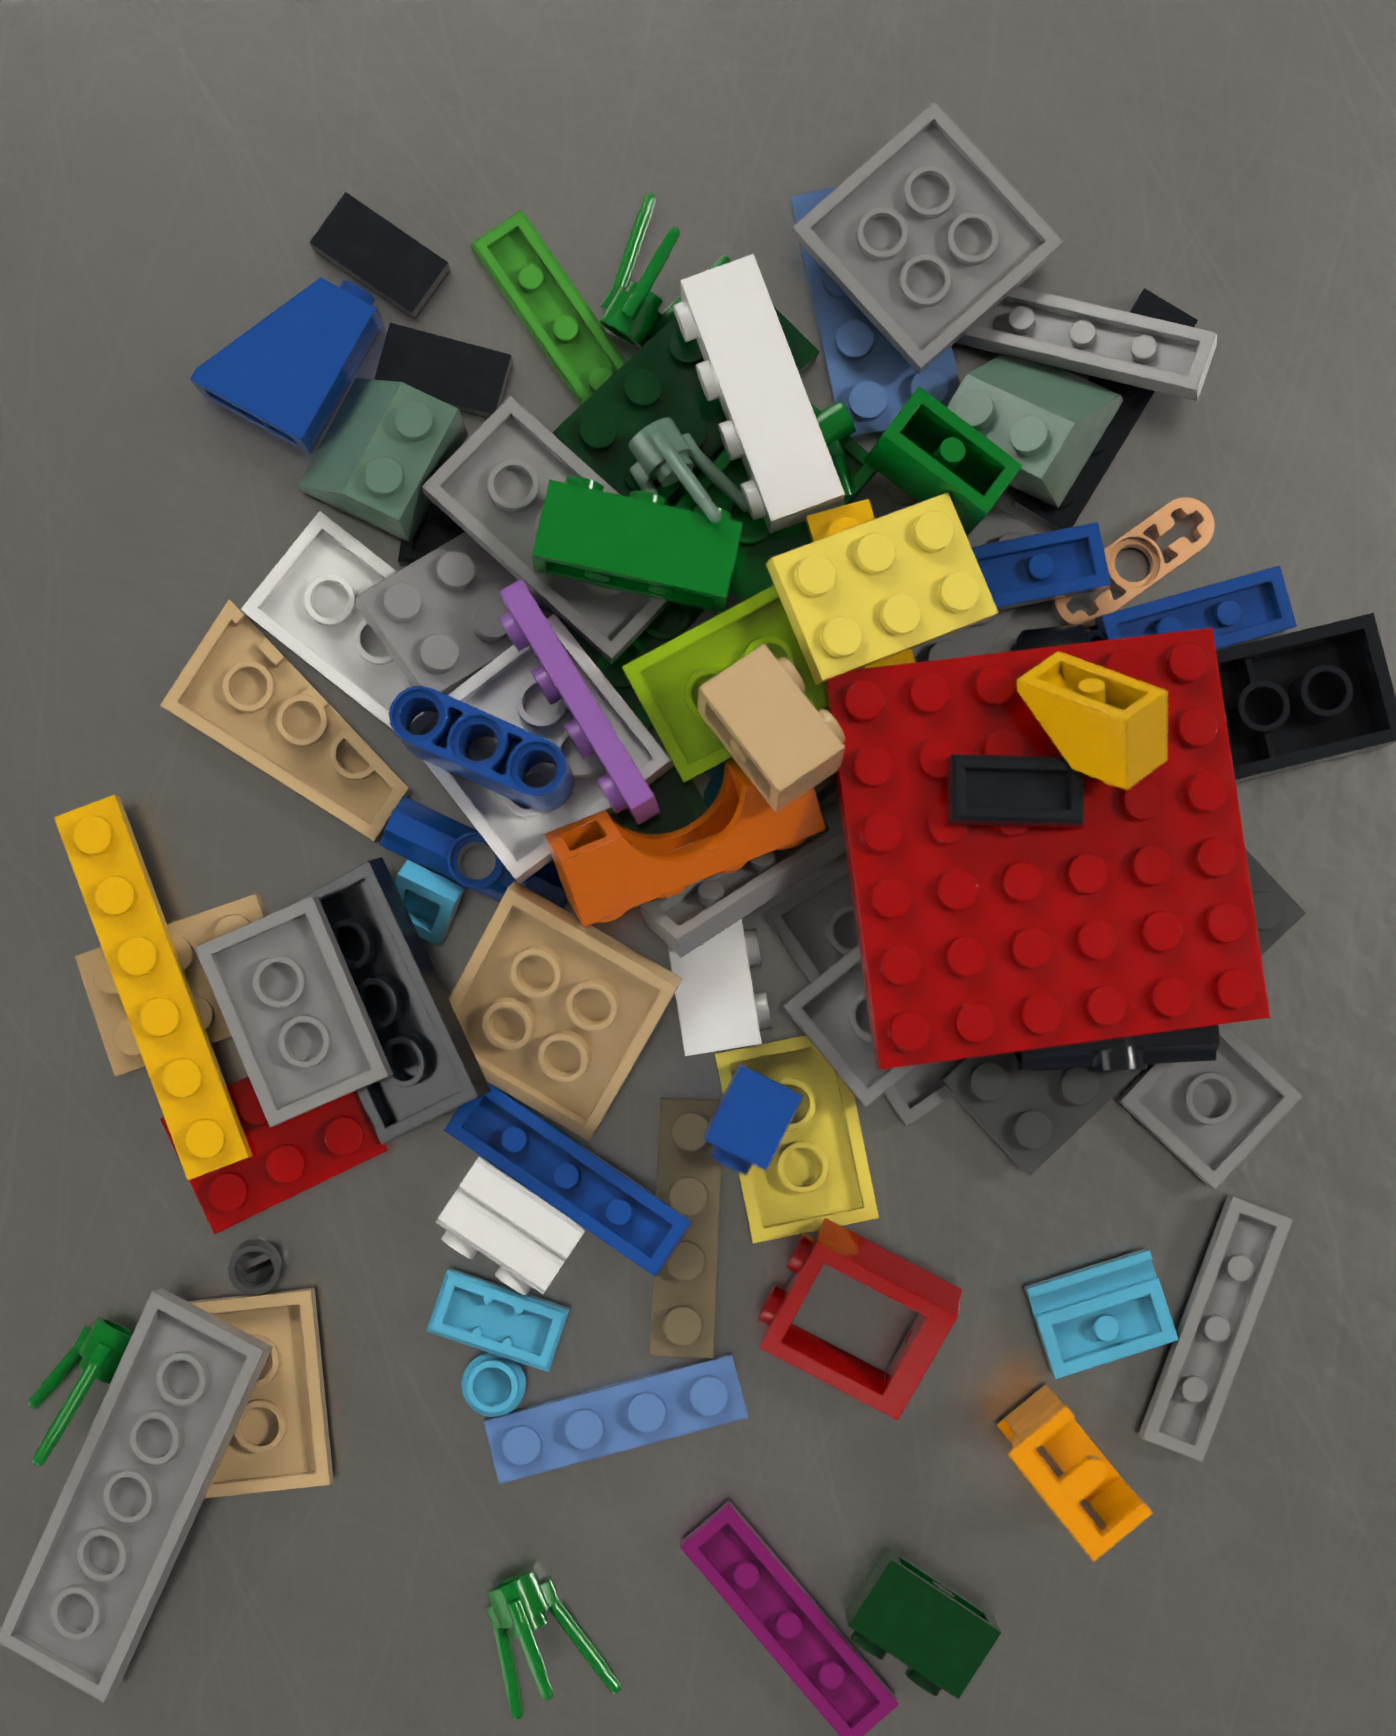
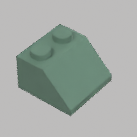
(1038, 418)
(383, 453)

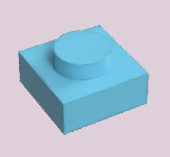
(429, 900)

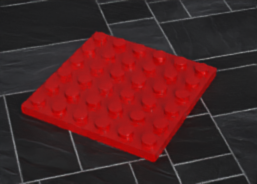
(1042, 931)

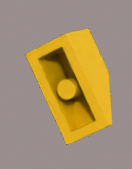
(1099, 718)

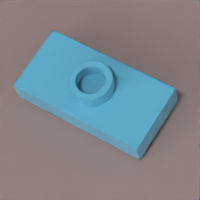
(498, 1319)

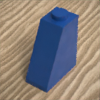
(295, 361)

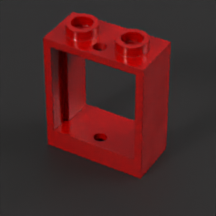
(888, 1274)

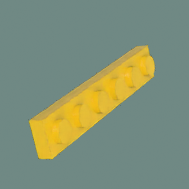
(153, 987)

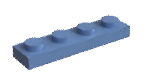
(615, 1417)

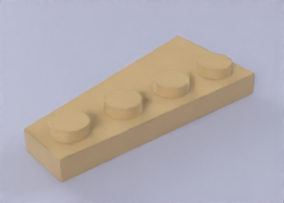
(272, 716)

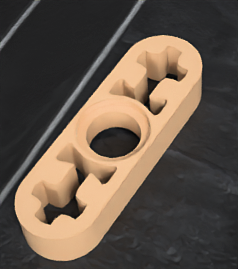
(1178, 551)

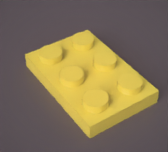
(881, 588)
(822, 1156)

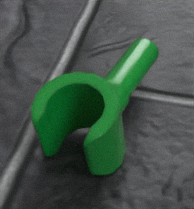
(836, 425)

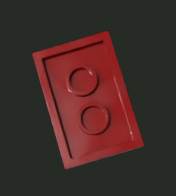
(284, 1156)

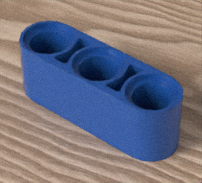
(461, 726)

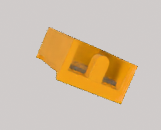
(1071, 1473)

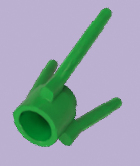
(634, 311)
(101, 1353)
(519, 1609)

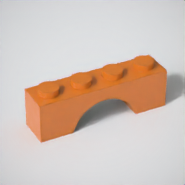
(616, 868)

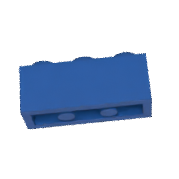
(750, 1120)

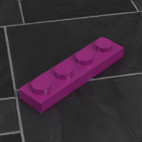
(788, 1622)

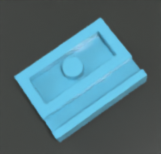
(1101, 1313)

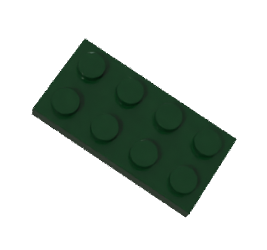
(653, 386)

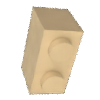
(772, 726)

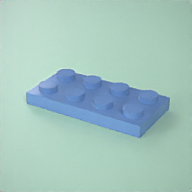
(858, 359)

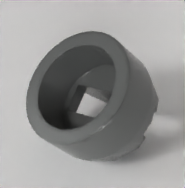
(257, 1278)

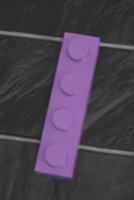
(590, 727)

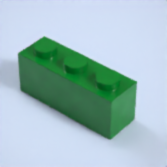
(636, 544)

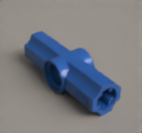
(440, 844)

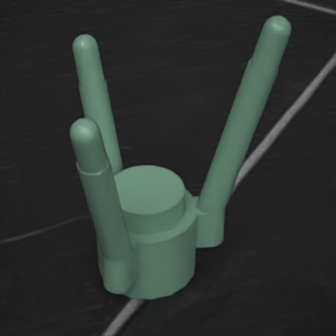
(669, 457)

